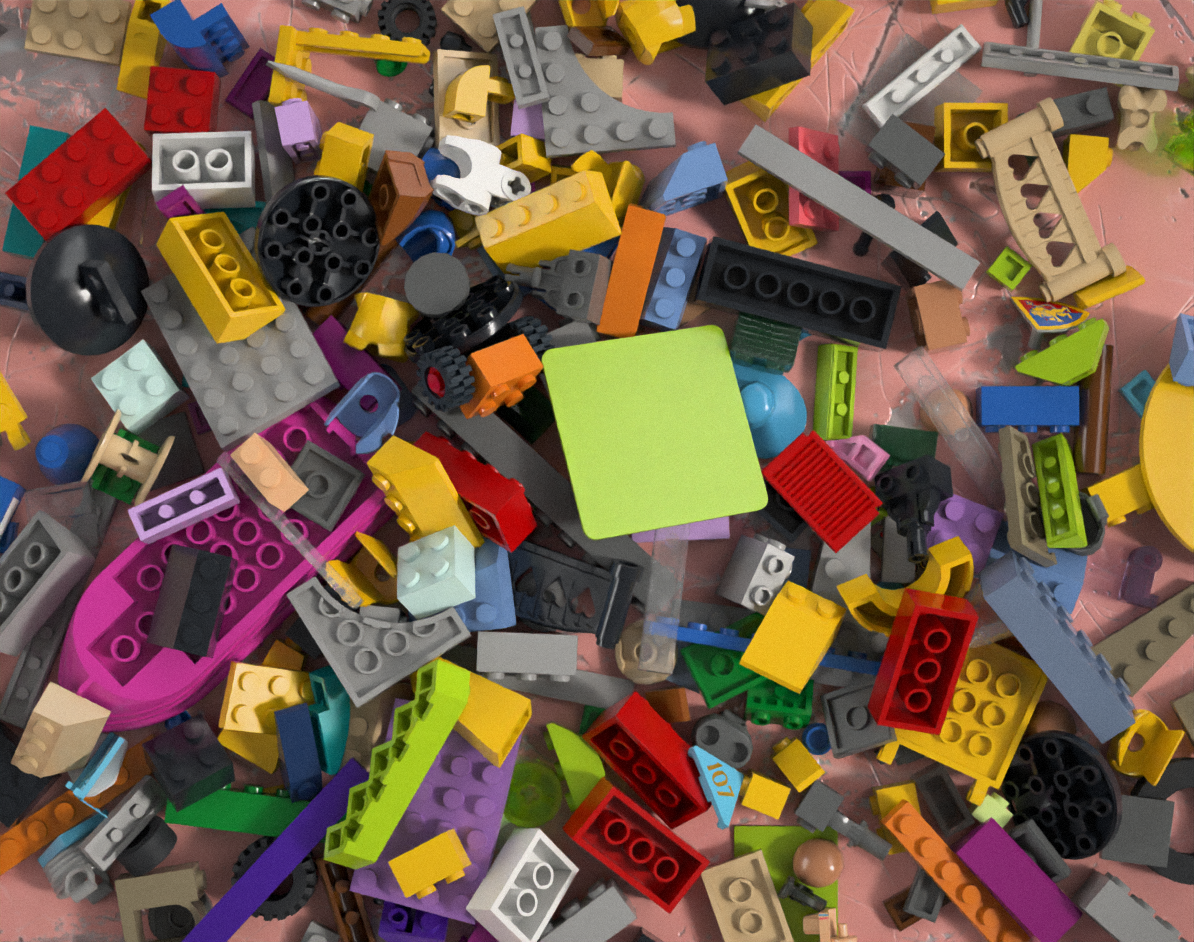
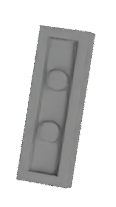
(521, 57)
(124, 823)

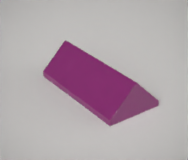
(1017, 882)

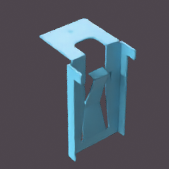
(93, 772)

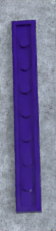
(280, 858)

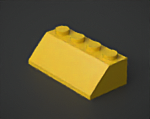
(828, 22)
(550, 222)
(219, 275)
(420, 491)

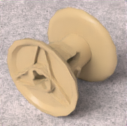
(128, 458)

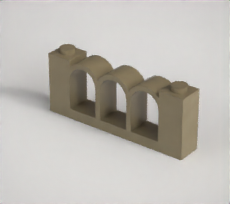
(159, 887)

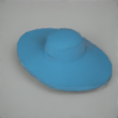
(772, 409)

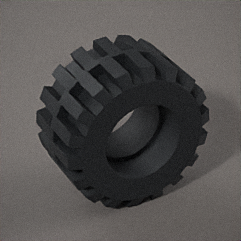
(279, 905)

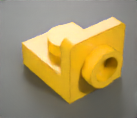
(466, 229)

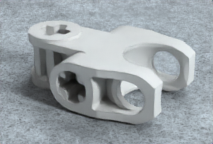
(481, 179)

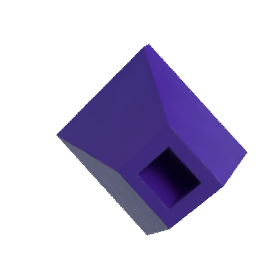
(411, 925)

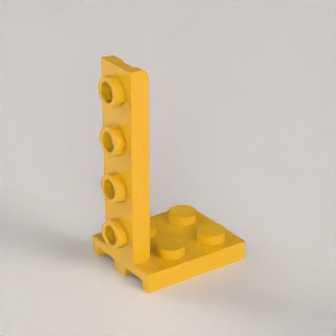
(295, 48)

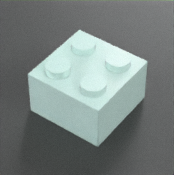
(140, 387)
(436, 572)

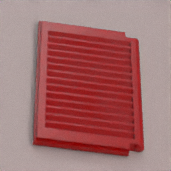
(822, 490)

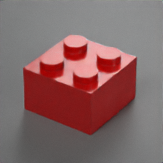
(181, 101)

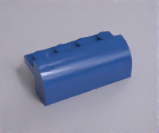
(201, 41)

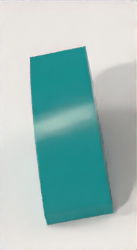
(329, 718)

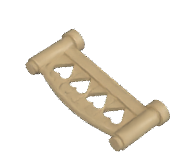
(1032, 136)

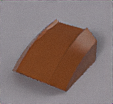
(398, 193)

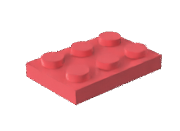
(825, 150)

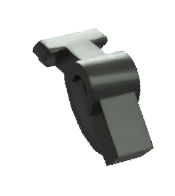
(801, 894)

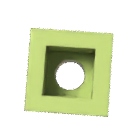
(992, 806)

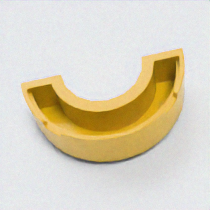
(946, 573)

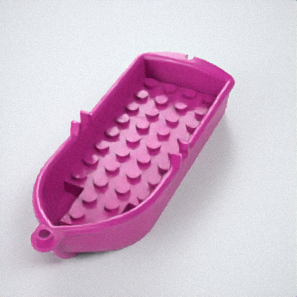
(145, 683)

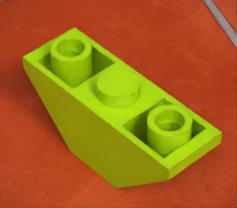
(1067, 357)
(577, 762)

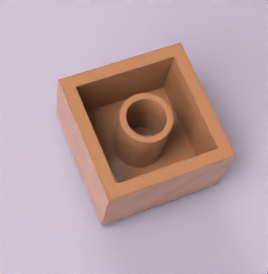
(937, 317)

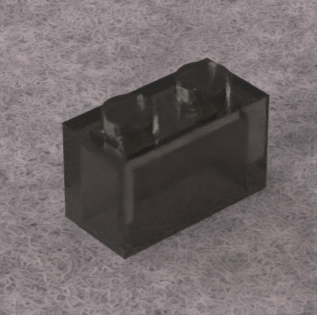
(942, 799)

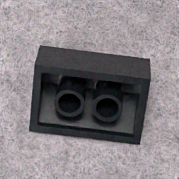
(192, 601)

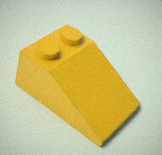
(762, 211)
(793, 637)

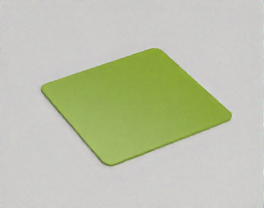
(653, 431)

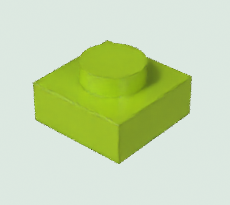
(1008, 269)

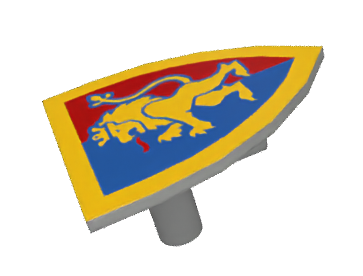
(1048, 317)

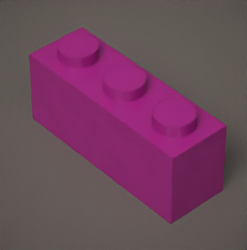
(347, 362)

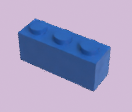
(1027, 408)

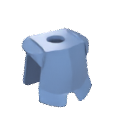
(365, 425)

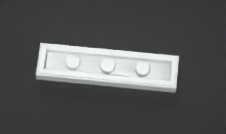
(922, 76)

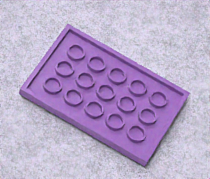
(456, 793)

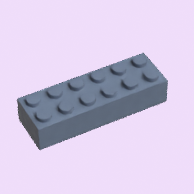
(1057, 646)

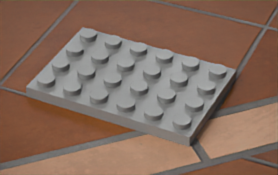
(245, 381)

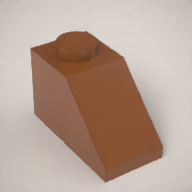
(669, 703)

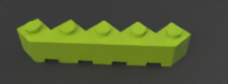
(399, 766)

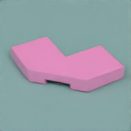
(861, 455)

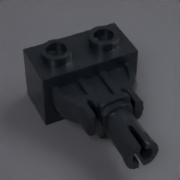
(912, 498)

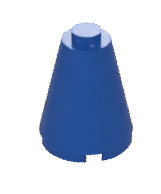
(65, 453)

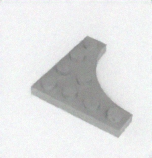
(584, 116)
(371, 652)

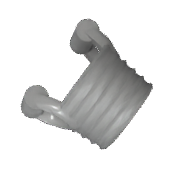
(68, 876)

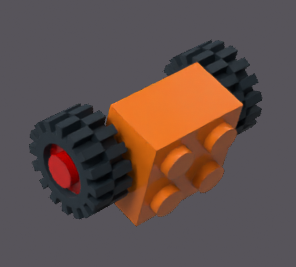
(489, 375)

